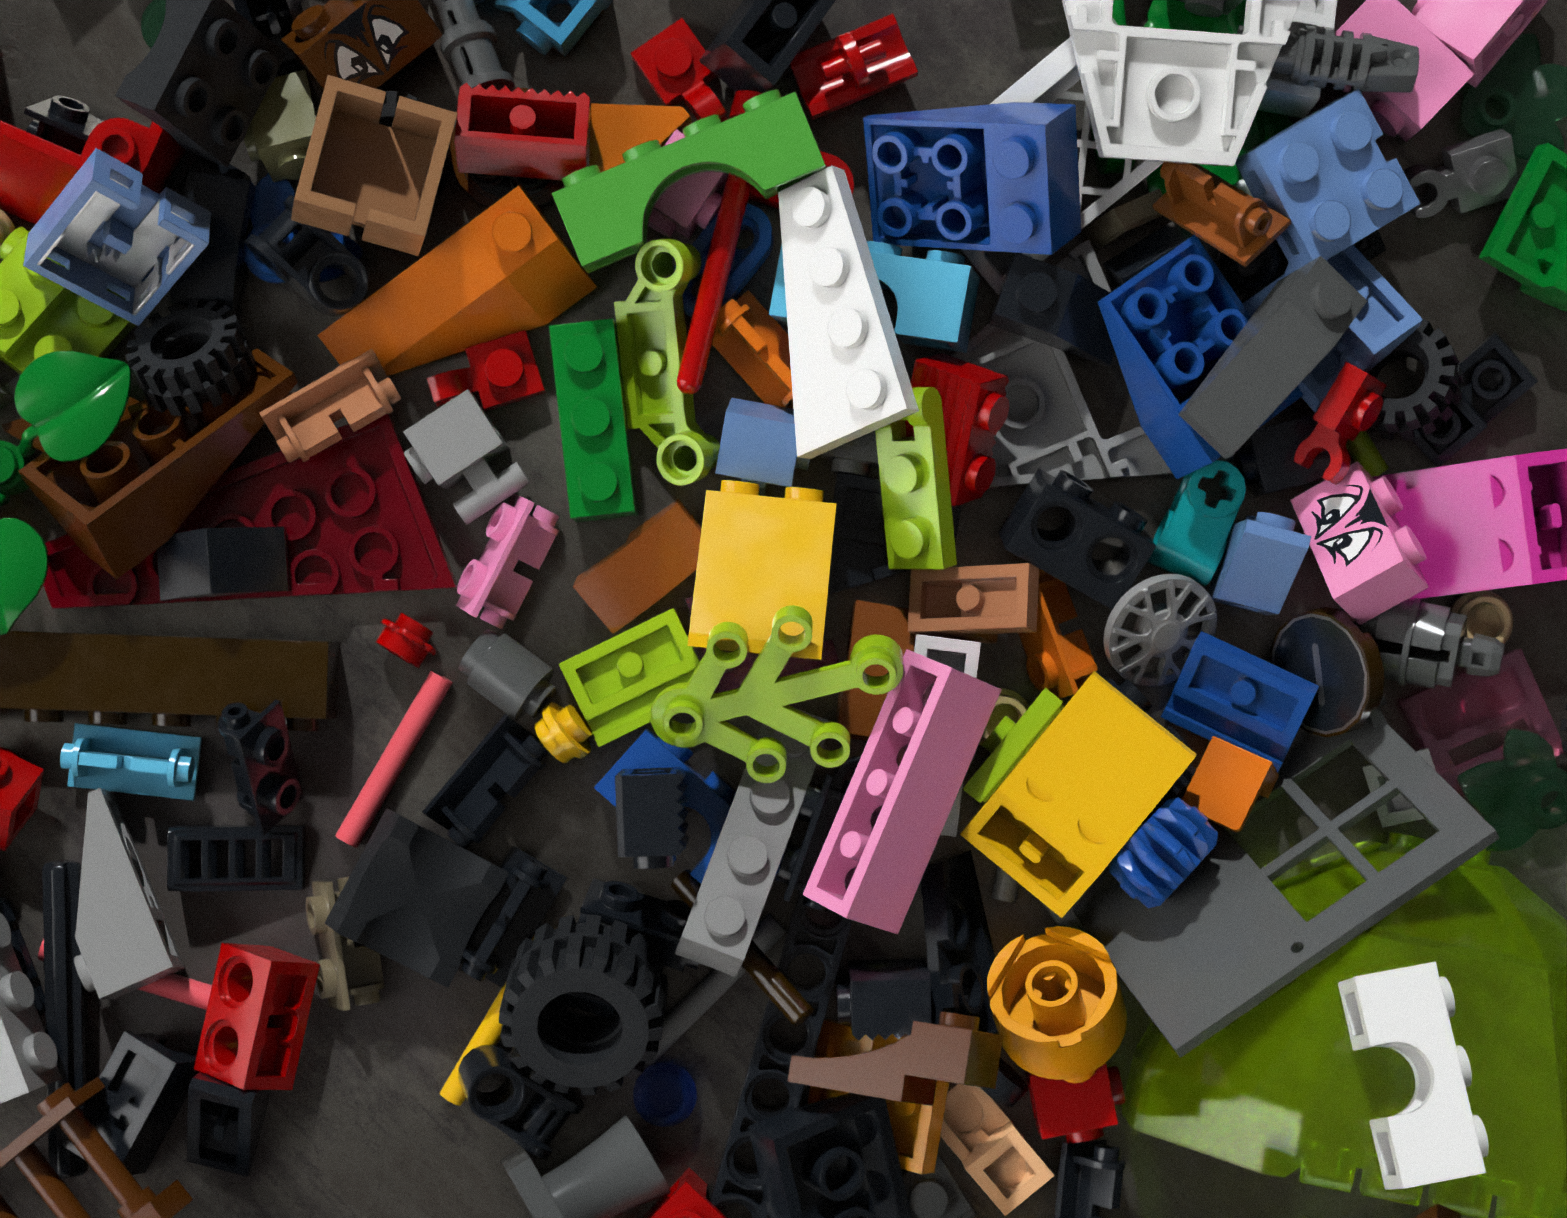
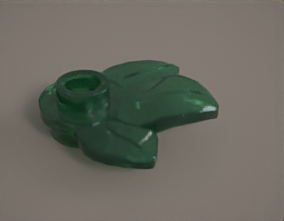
(1531, 98)
(1512, 789)

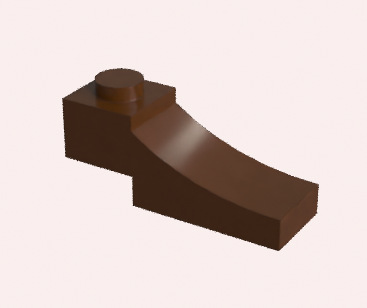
(910, 1067)

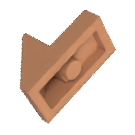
(974, 601)

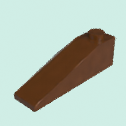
(153, 470)

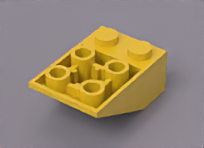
(1078, 794)

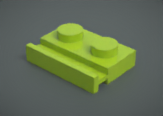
(627, 672)

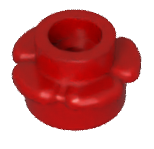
(406, 639)

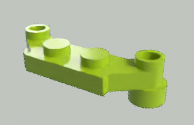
(651, 351)

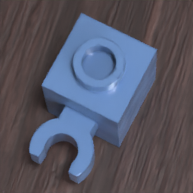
(759, 444)

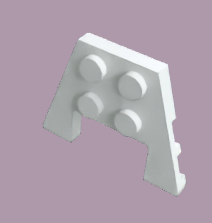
(1173, 89)

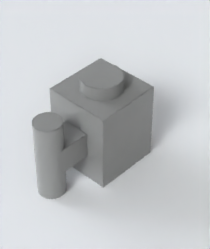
(458, 445)

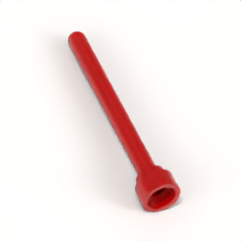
(715, 272)

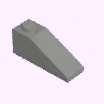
(118, 914)

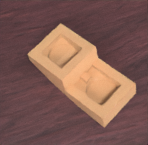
(992, 1147)

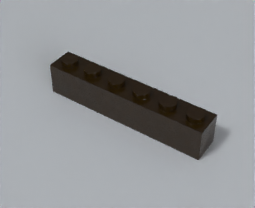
(165, 677)

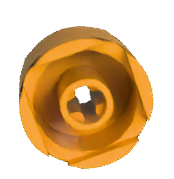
(1057, 1003)

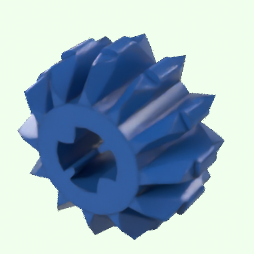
(1163, 852)

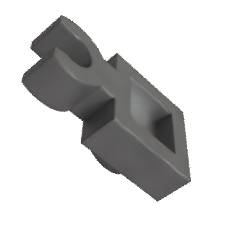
(1472, 175)

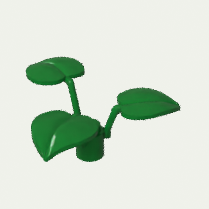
(74, 410)

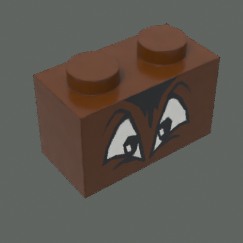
(360, 39)

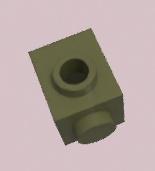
(284, 126)

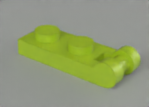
(917, 488)

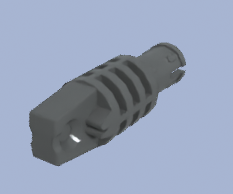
(1362, 63)

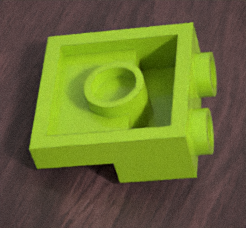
(46, 317)

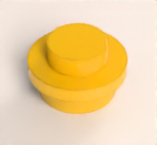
(564, 732)

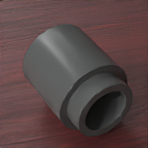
(508, 675)

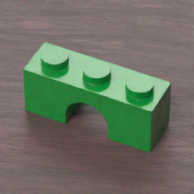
(593, 421)

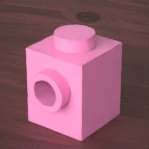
(688, 201)

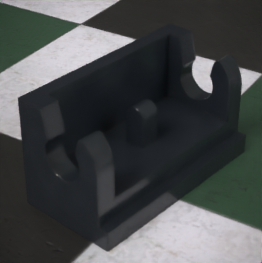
(140, 1097)

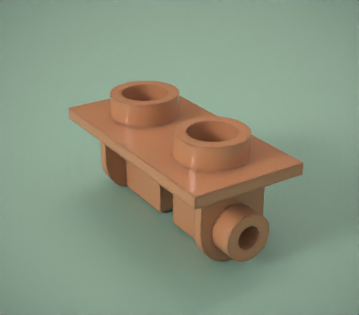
(306, 417)

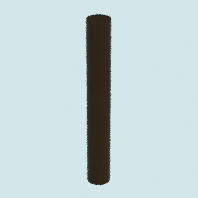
(756, 964)

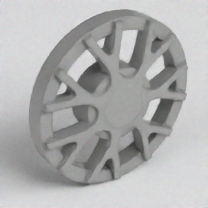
(1158, 629)

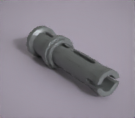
(470, 45)

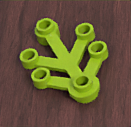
(768, 697)

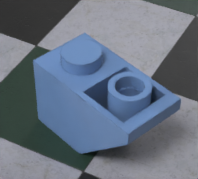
(1259, 563)

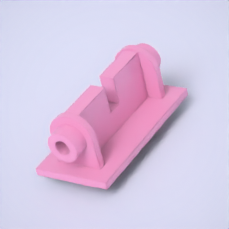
(491, 579)

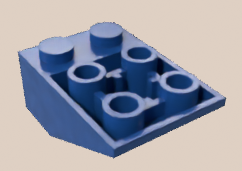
(975, 177)
(1167, 337)

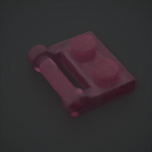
(1475, 707)

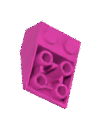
(1488, 521)

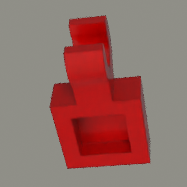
(675, 73)
(499, 372)
(1345, 411)

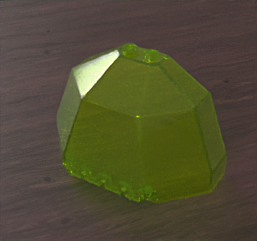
(1293, 1093)

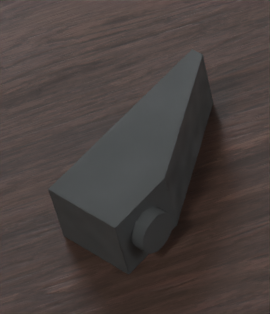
(1272, 354)

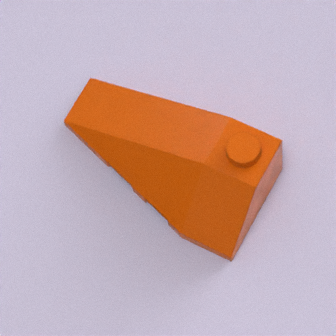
(479, 284)

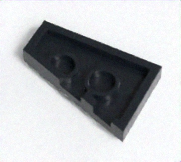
(957, 939)

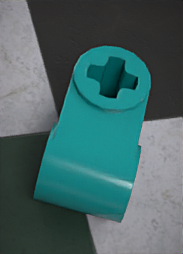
(1194, 534)

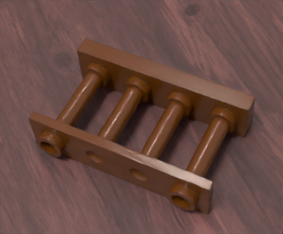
(64, 1110)

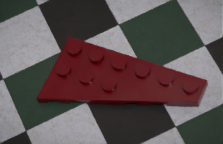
(347, 515)

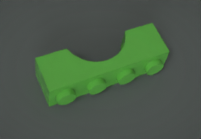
(612, 208)

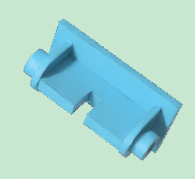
(132, 761)

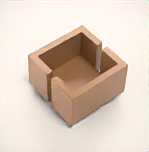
(370, 170)

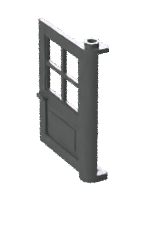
(1228, 930)

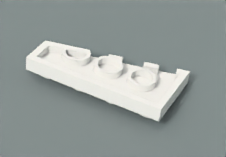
(839, 328)

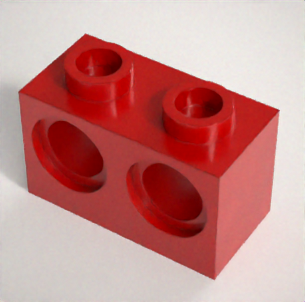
(256, 1017)

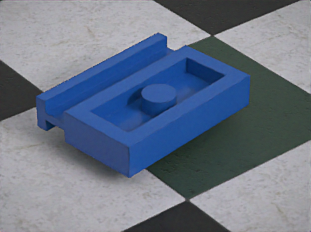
(1239, 699)

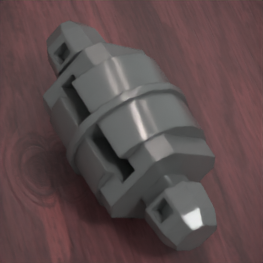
(1427, 645)

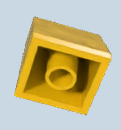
(759, 559)

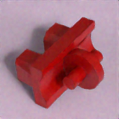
(852, 66)

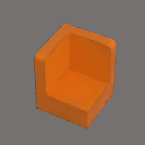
(1229, 783)

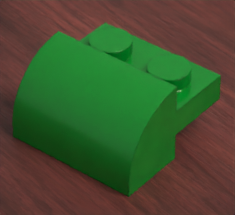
(1532, 229)

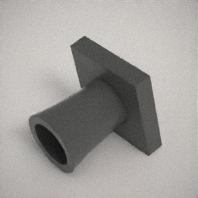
(595, 1183)

